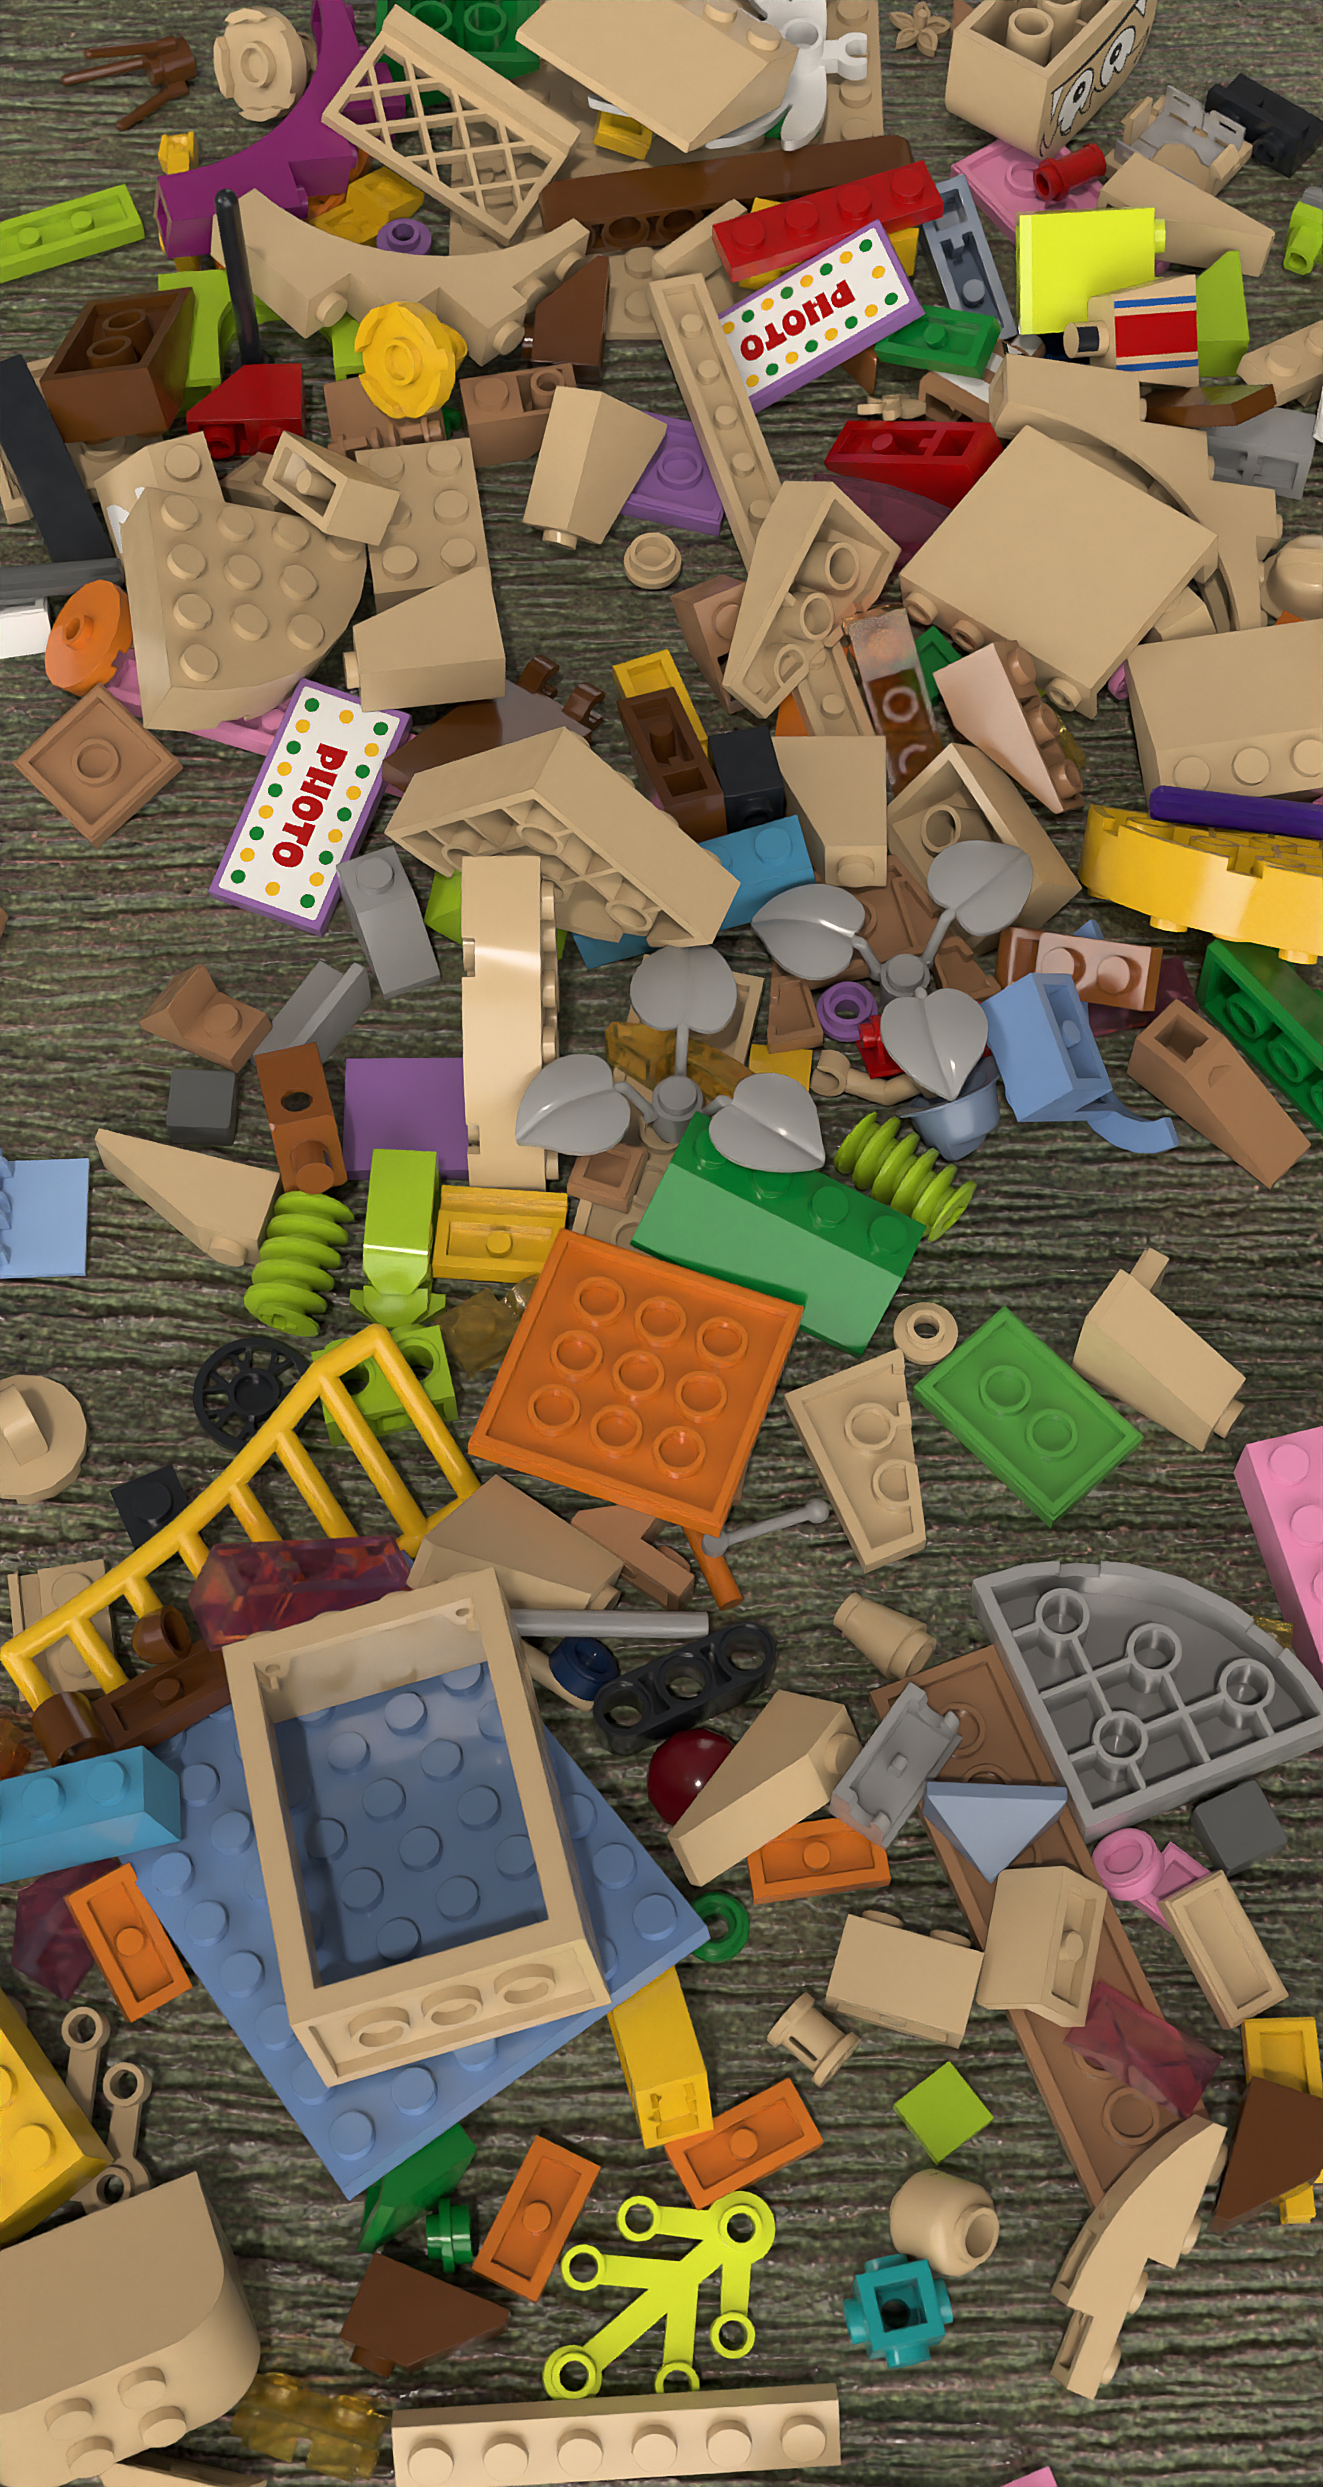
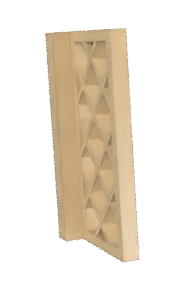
(469, 85)

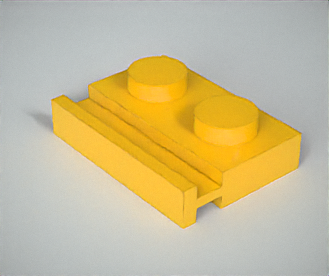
(495, 1232)

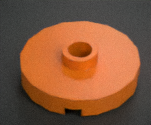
(88, 637)

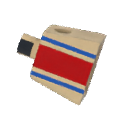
(1142, 332)

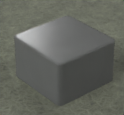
(202, 1107)
(1238, 1829)

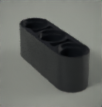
(701, 1661)

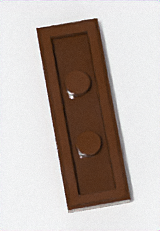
(1208, 405)

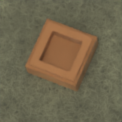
(609, 1176)

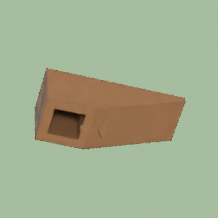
(1003, 715)
(1216, 1092)

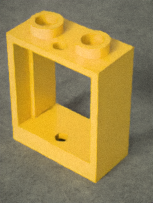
(662, 2062)

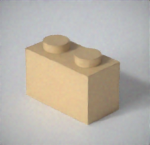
(904, 1978)

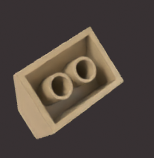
(969, 799)

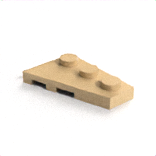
(864, 1456)

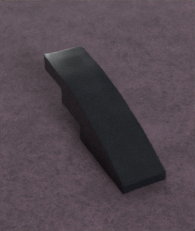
(45, 470)

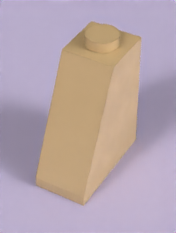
(588, 465)
(430, 648)
(840, 804)
(1157, 1364)
(533, 1551)

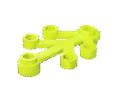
(670, 2289)

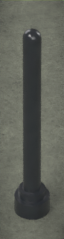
(239, 281)

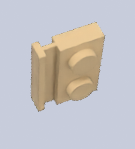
(42, 1593)

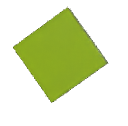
(943, 2113)

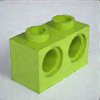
(378, 1400)

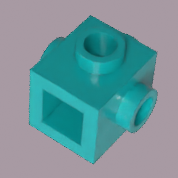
(906, 2283)

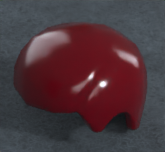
(682, 1770)

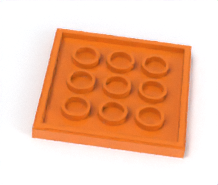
(637, 1382)

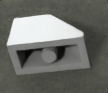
(387, 922)

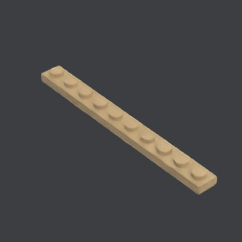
(743, 472)

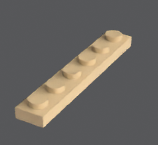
(617, 2437)

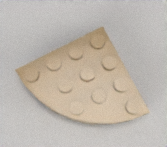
(230, 605)
(599, 839)
(507, 1013)

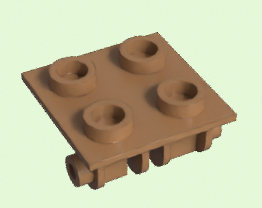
(362, 426)

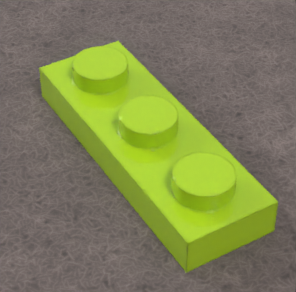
(68, 232)

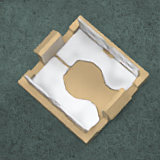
(1182, 141)

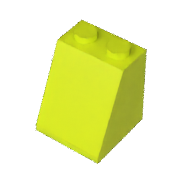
(1079, 255)

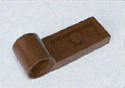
(135, 1713)

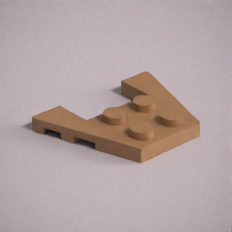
(895, 923)

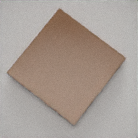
(97, 765)

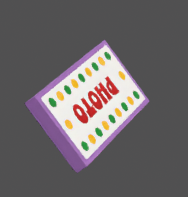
(819, 315)
(309, 807)

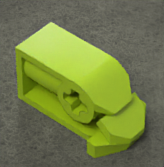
(400, 1240)

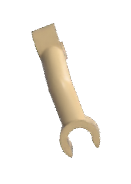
(858, 1083)

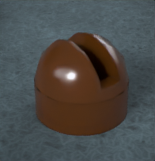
(161, 1636)

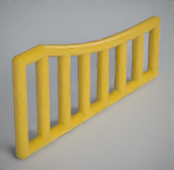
(232, 1489)

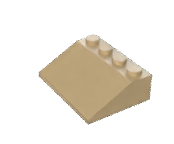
(668, 63)
(1232, 711)

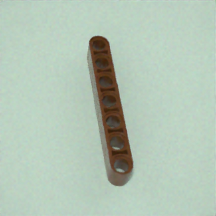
(668, 200)

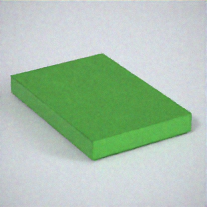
(1027, 1416)

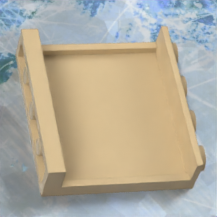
(1059, 563)

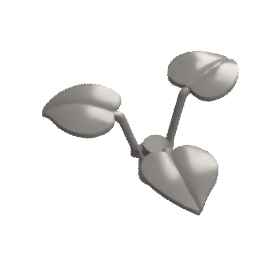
(929, 1036)
(582, 1113)

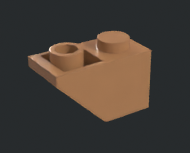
(510, 411)
(708, 625)

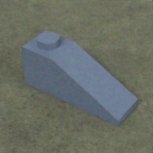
(962, 258)

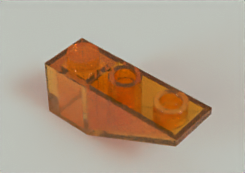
(894, 690)

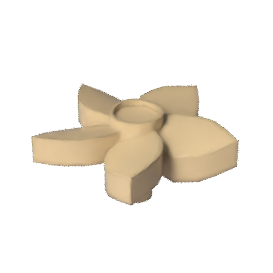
(919, 29)
(893, 407)

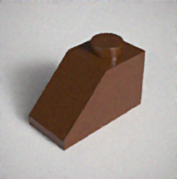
(573, 324)
(1270, 2153)
(414, 2319)

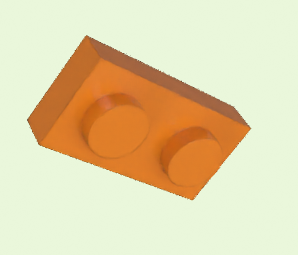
(816, 1861)
(127, 1942)
(744, 2145)
(536, 2219)

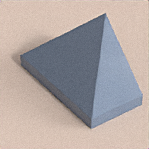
(992, 1821)

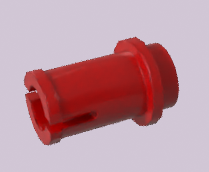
(1059, 176)

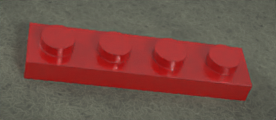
(820, 220)

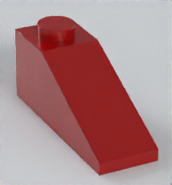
(917, 456)

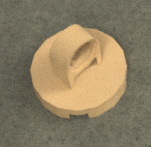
(263, 62)
(40, 1438)

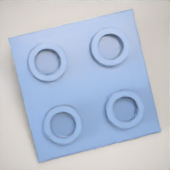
(43, 1217)

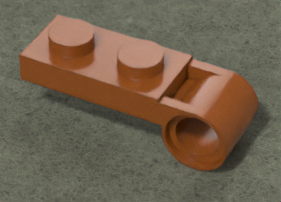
(1101, 969)

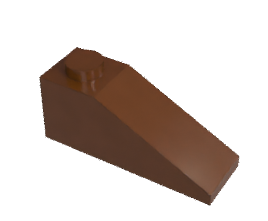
(673, 763)

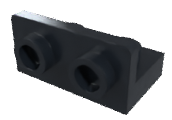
(1277, 128)

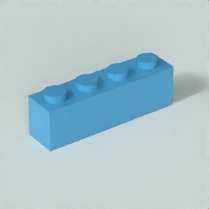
(762, 858)
(87, 1813)

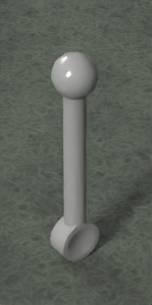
(815, 1511)

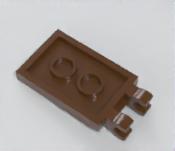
(494, 722)

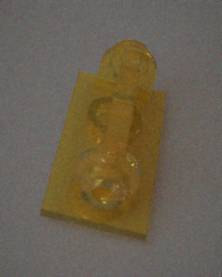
(341, 2428)

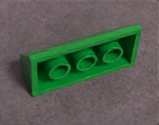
(1268, 1018)
(781, 1237)

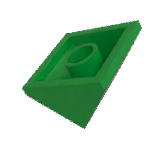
(414, 2188)

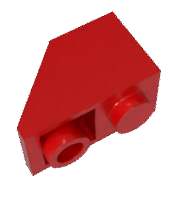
(252, 410)

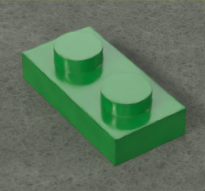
(943, 342)

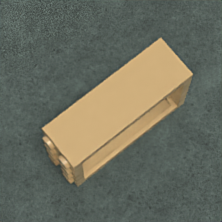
(458, 1992)

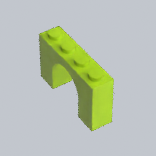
(215, 332)

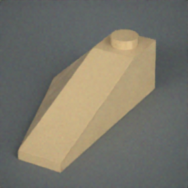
(808, 571)

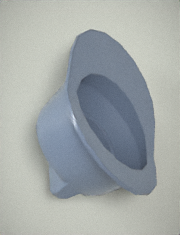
(963, 1123)

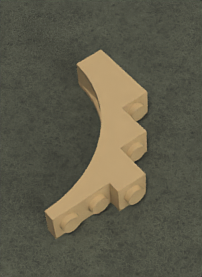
(319, 276)
(1104, 421)

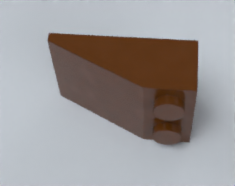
(121, 367)

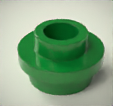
(733, 1914)
(450, 2235)

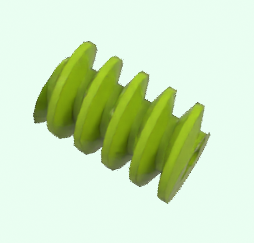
(901, 1177)
(293, 1262)

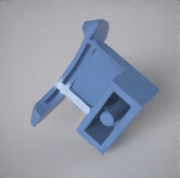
(1054, 1062)

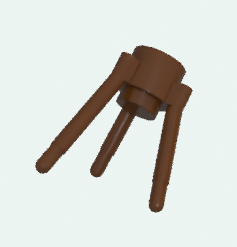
(165, 62)

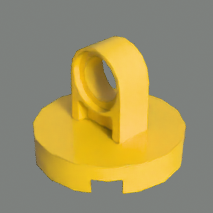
(408, 359)

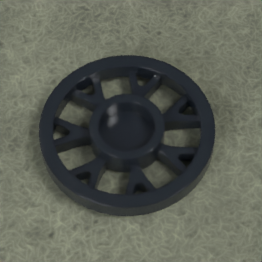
(251, 1392)

